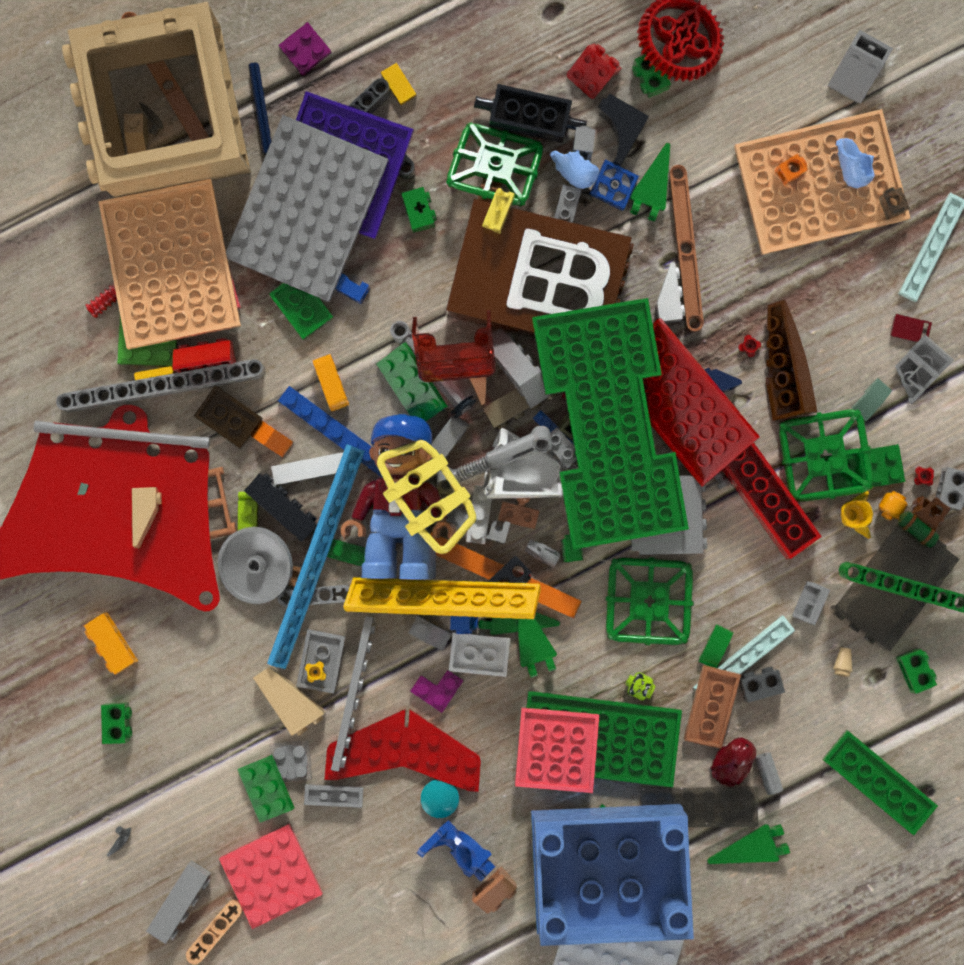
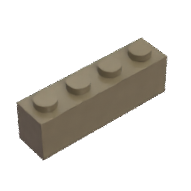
(509, 407)

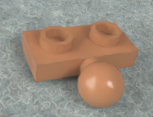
(518, 513)

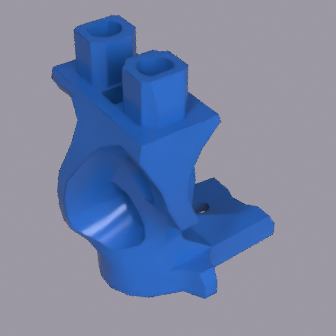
(466, 851)

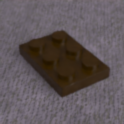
(228, 417)

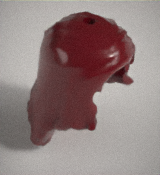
(733, 762)

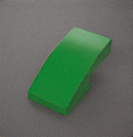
(716, 646)

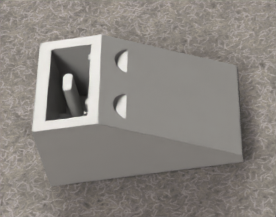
(860, 66)

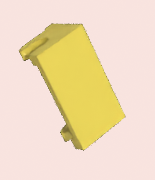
(498, 210)

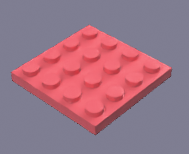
(557, 750)
(270, 876)

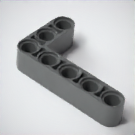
(377, 100)

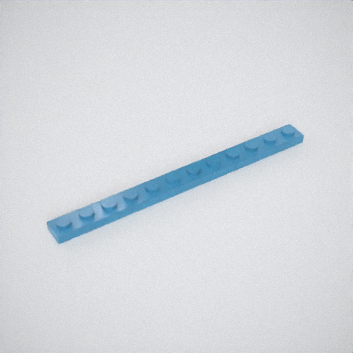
(315, 557)

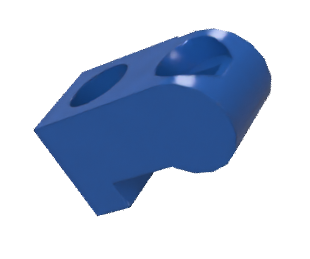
(352, 290)

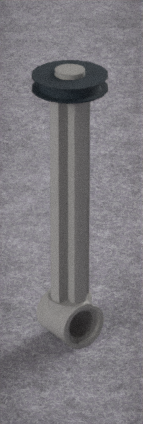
(448, 388)

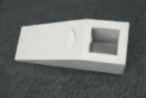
(668, 303)

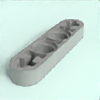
(316, 595)

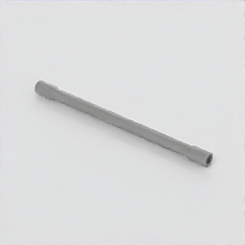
(50, 428)

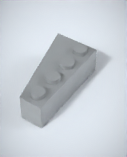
(519, 368)

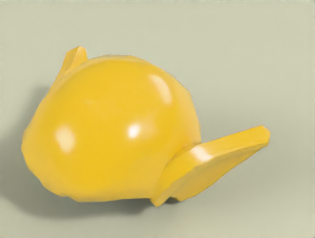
(858, 514)

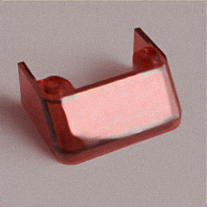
(454, 360)

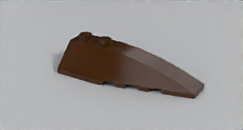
(788, 372)

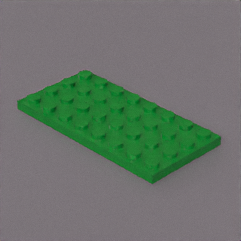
(633, 739)

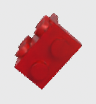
(593, 70)

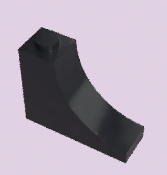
(626, 123)

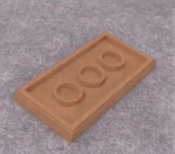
(712, 707)

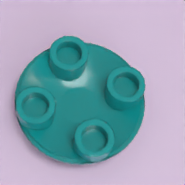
(439, 799)

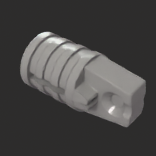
(543, 553)

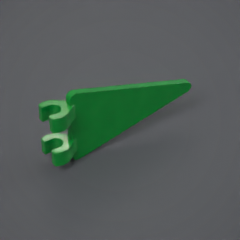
(653, 186)
(510, 625)
(534, 646)
(753, 847)

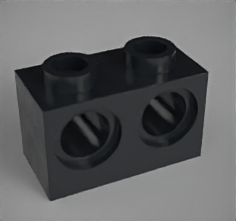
(506, 572)

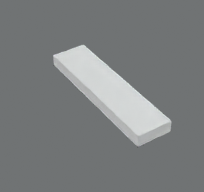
(306, 469)

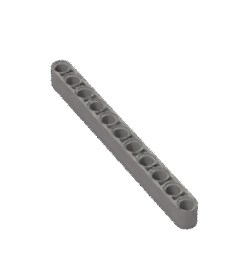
(152, 384)

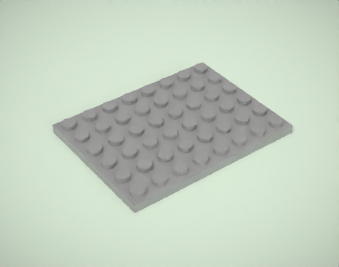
(306, 208)

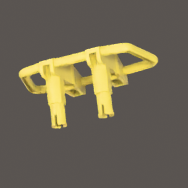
(424, 472)

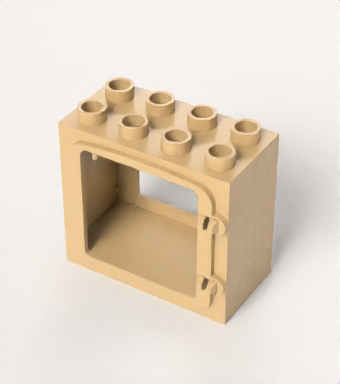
(145, 40)

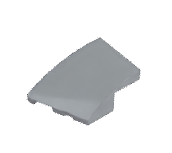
(922, 367)

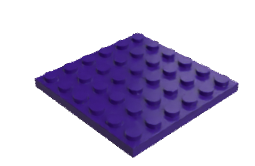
(368, 132)

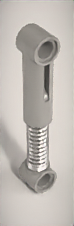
(537, 441)

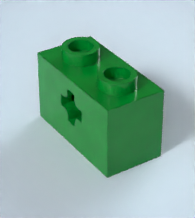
(414, 199)

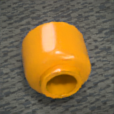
(892, 505)

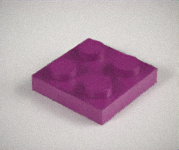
(305, 49)

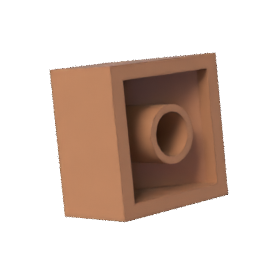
(494, 891)

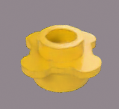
(310, 671)

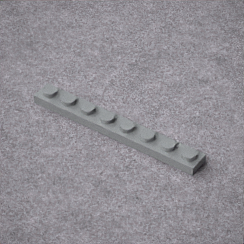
(353, 702)

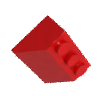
(203, 355)

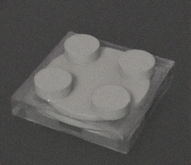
(292, 760)

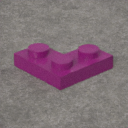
(437, 695)

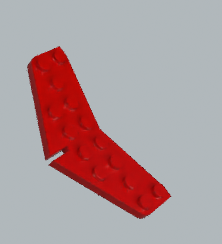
(417, 747)

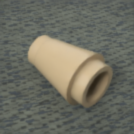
(843, 663)

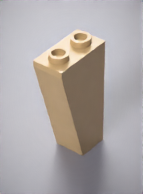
(288, 701)

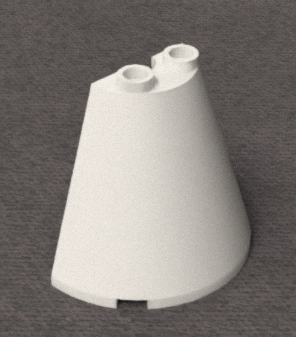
(526, 478)

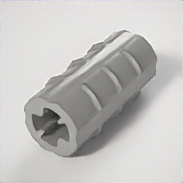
(769, 773)

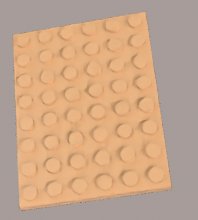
(818, 202)
(169, 264)

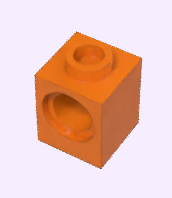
(786, 175)

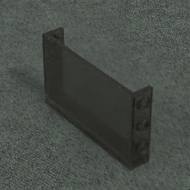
(886, 615)

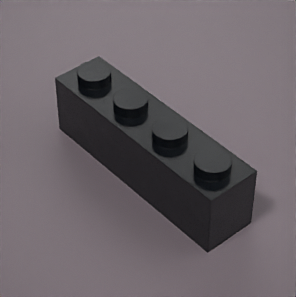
(281, 507)

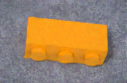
(110, 643)

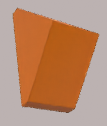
(272, 439)

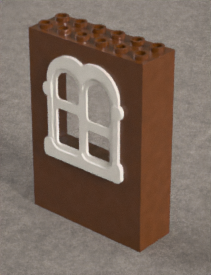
(496, 266)

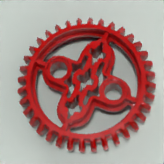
(686, 32)

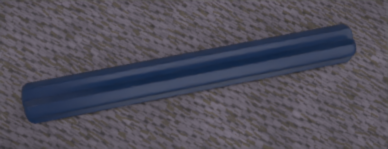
(260, 106)

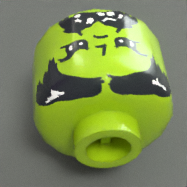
(640, 686)

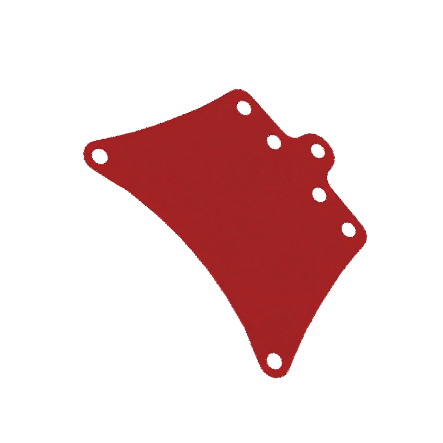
(93, 533)

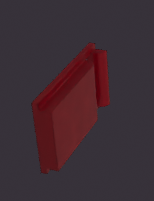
(908, 328)

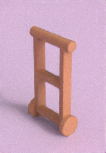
(232, 528)

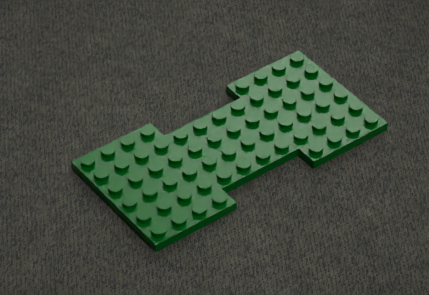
(620, 481)

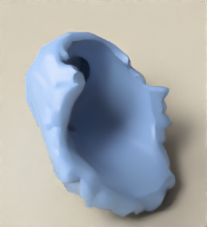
(855, 165)
(575, 169)

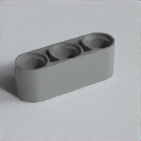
(450, 436)

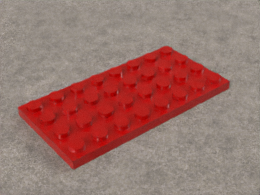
(693, 411)

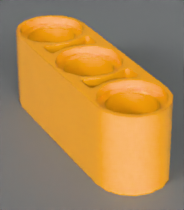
(330, 382)

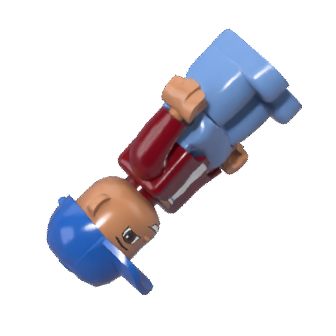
(387, 518)

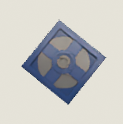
(614, 185)

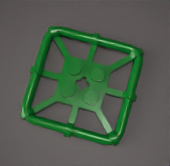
(487, 155)
(833, 444)
(660, 593)

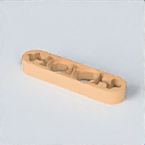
(214, 932)

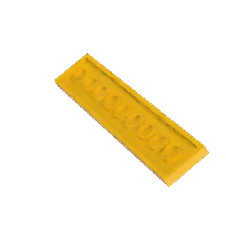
(443, 598)

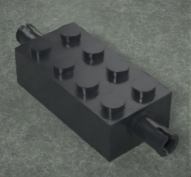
(529, 113)

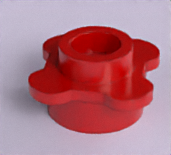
(754, 345)
(928, 472)

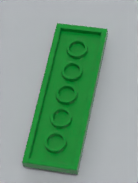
(880, 782)

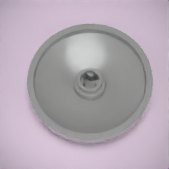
(255, 565)

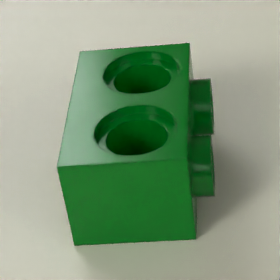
(648, 75)
(912, 673)
(110, 722)

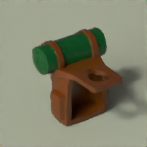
(924, 520)

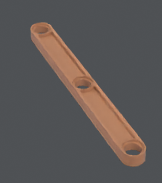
(175, 97)
(685, 235)

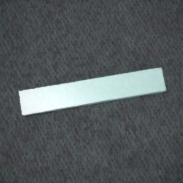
(932, 247)
(758, 647)

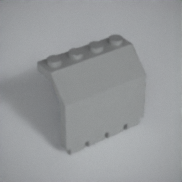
(684, 541)

